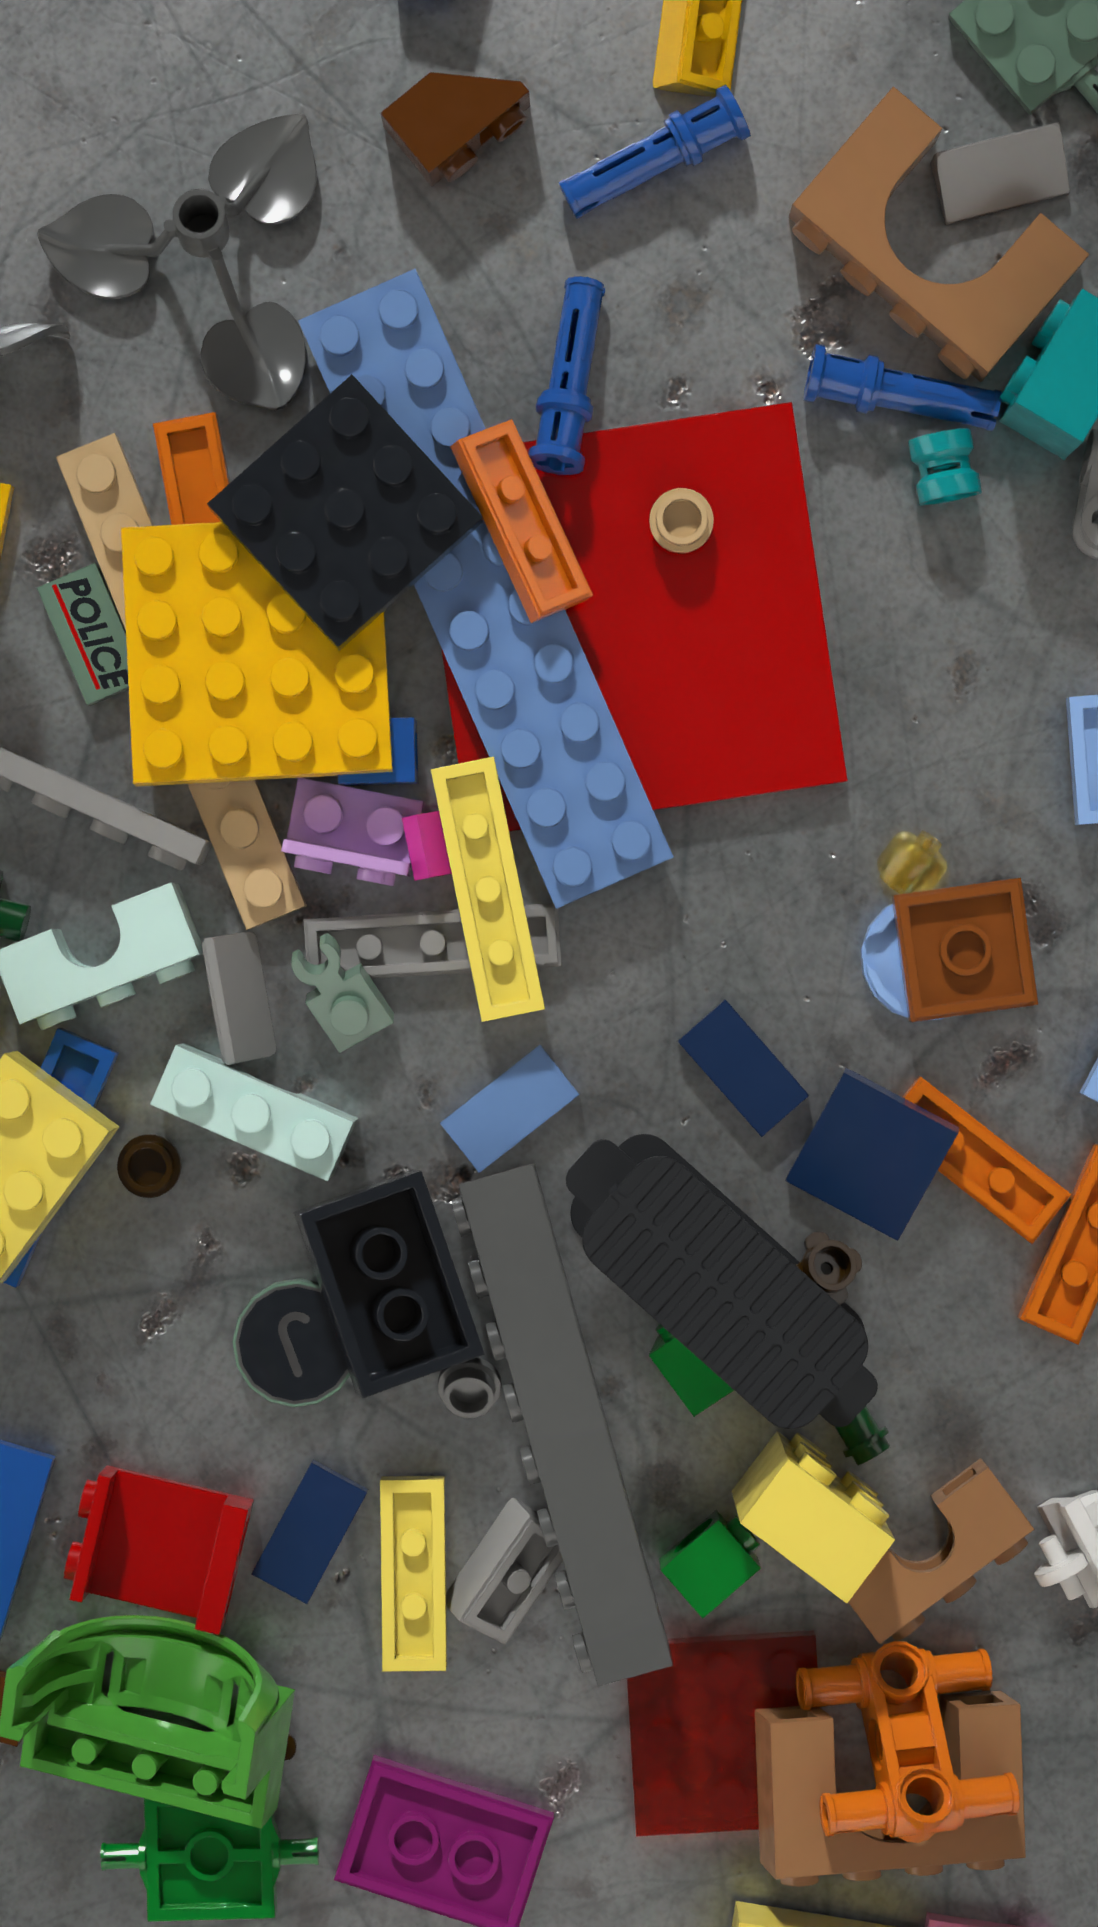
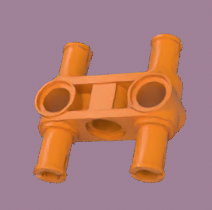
(906, 1742)

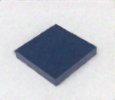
(872, 1154)

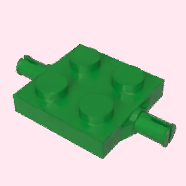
(207, 1864)

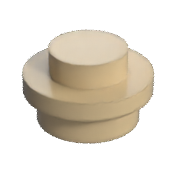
(681, 520)

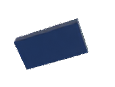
(743, 1068)
(310, 1531)

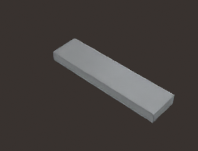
(420, 941)

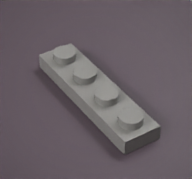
(111, 816)

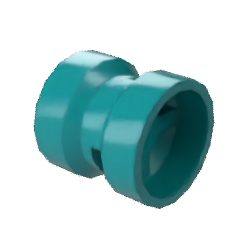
(942, 452)

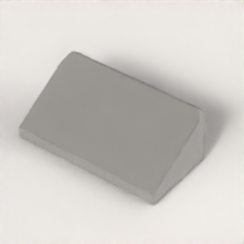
(1001, 173)
(239, 997)
(504, 1574)

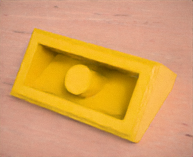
(696, 46)

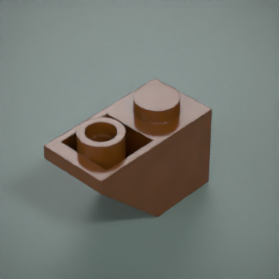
(451, 117)

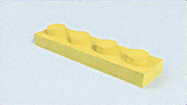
(488, 889)

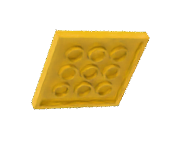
(236, 674)

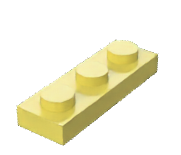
(413, 1573)

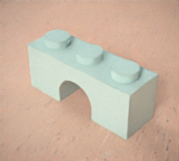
(154, 939)
(253, 1111)

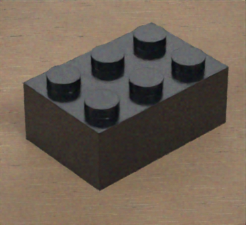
(389, 1283)

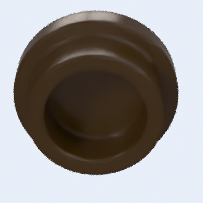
(149, 1166)

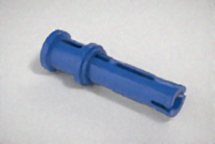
(681, 140)
(871, 385)
(565, 405)

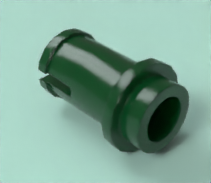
(863, 1438)

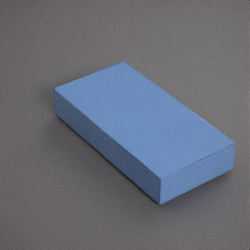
(509, 1108)

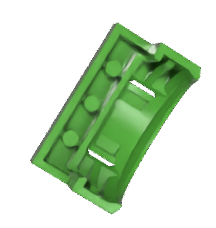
(162, 1666)

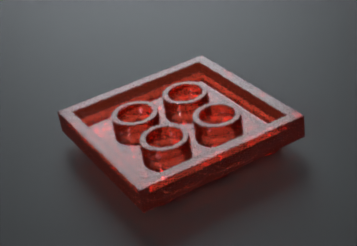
(698, 1728)

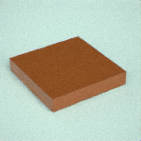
(965, 950)

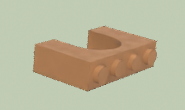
(967, 320)
(799, 1765)

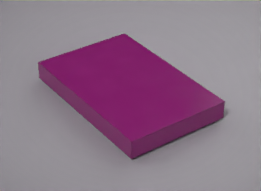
(443, 1845)

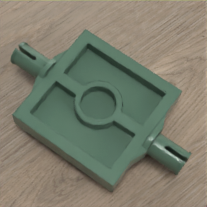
(1035, 45)

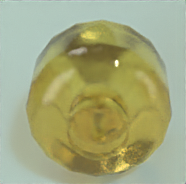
(912, 862)

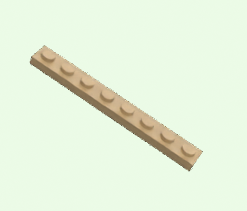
(231, 810)

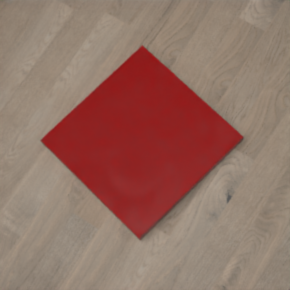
(706, 652)

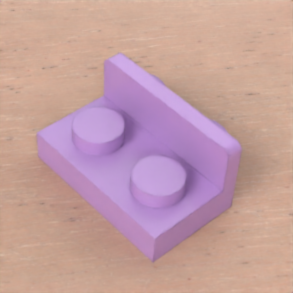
(350, 829)

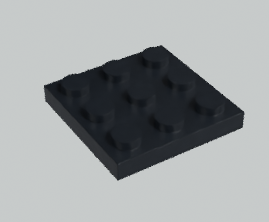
(345, 512)

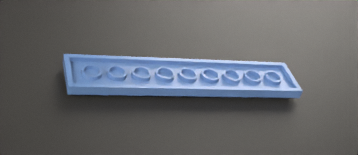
(518, 677)

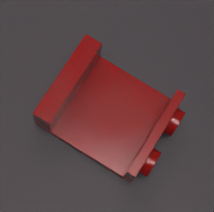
(159, 1545)

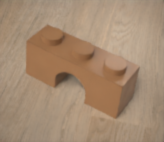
(981, 1528)

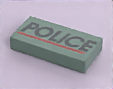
(89, 632)

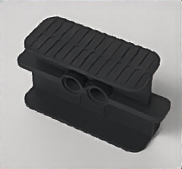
(719, 1283)

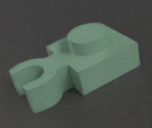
(343, 1001)

